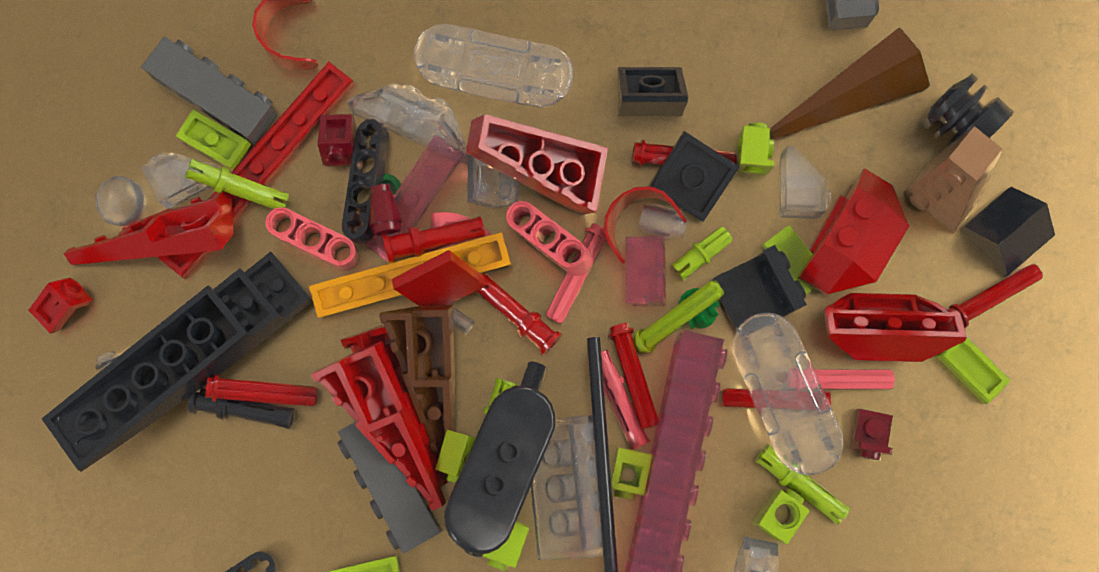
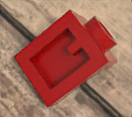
(58, 303)

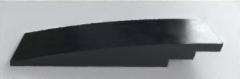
(175, 360)

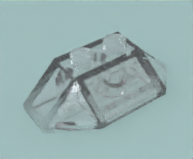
(410, 114)

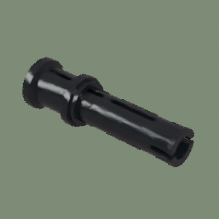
(248, 410)

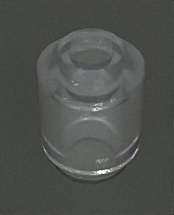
(662, 221)

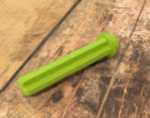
(647, 339)

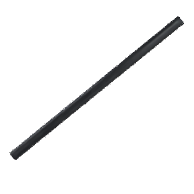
(602, 455)

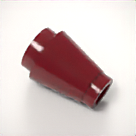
(383, 211)

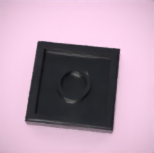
(694, 175)

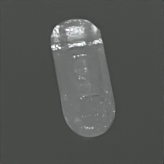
(493, 65)
(787, 394)

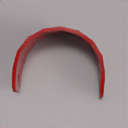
(262, 17)
(622, 202)

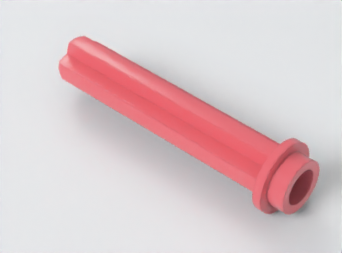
(572, 284)
(856, 378)

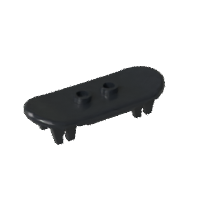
(499, 470)

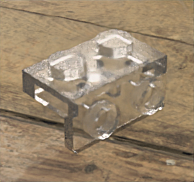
(489, 186)

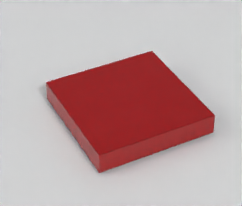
(439, 281)

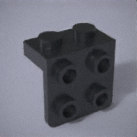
(760, 287)

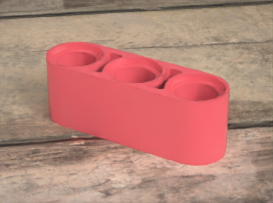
(539, 227)
(299, 231)

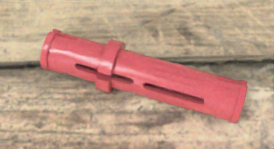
(621, 404)

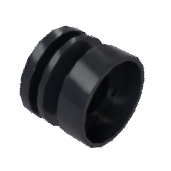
(962, 111)

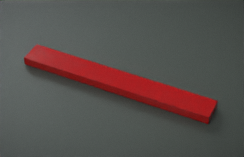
(278, 146)

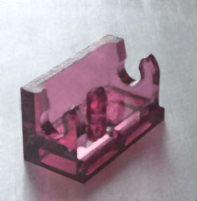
(646, 271)

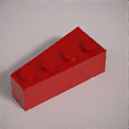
(544, 161)

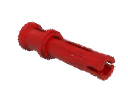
(417, 241)
(528, 323)

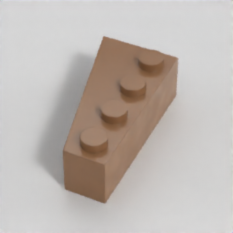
(955, 179)

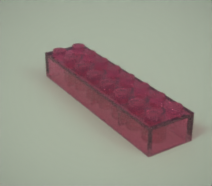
(677, 454)

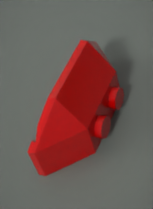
(858, 238)
(892, 327)

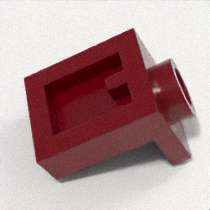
(336, 139)
(871, 434)

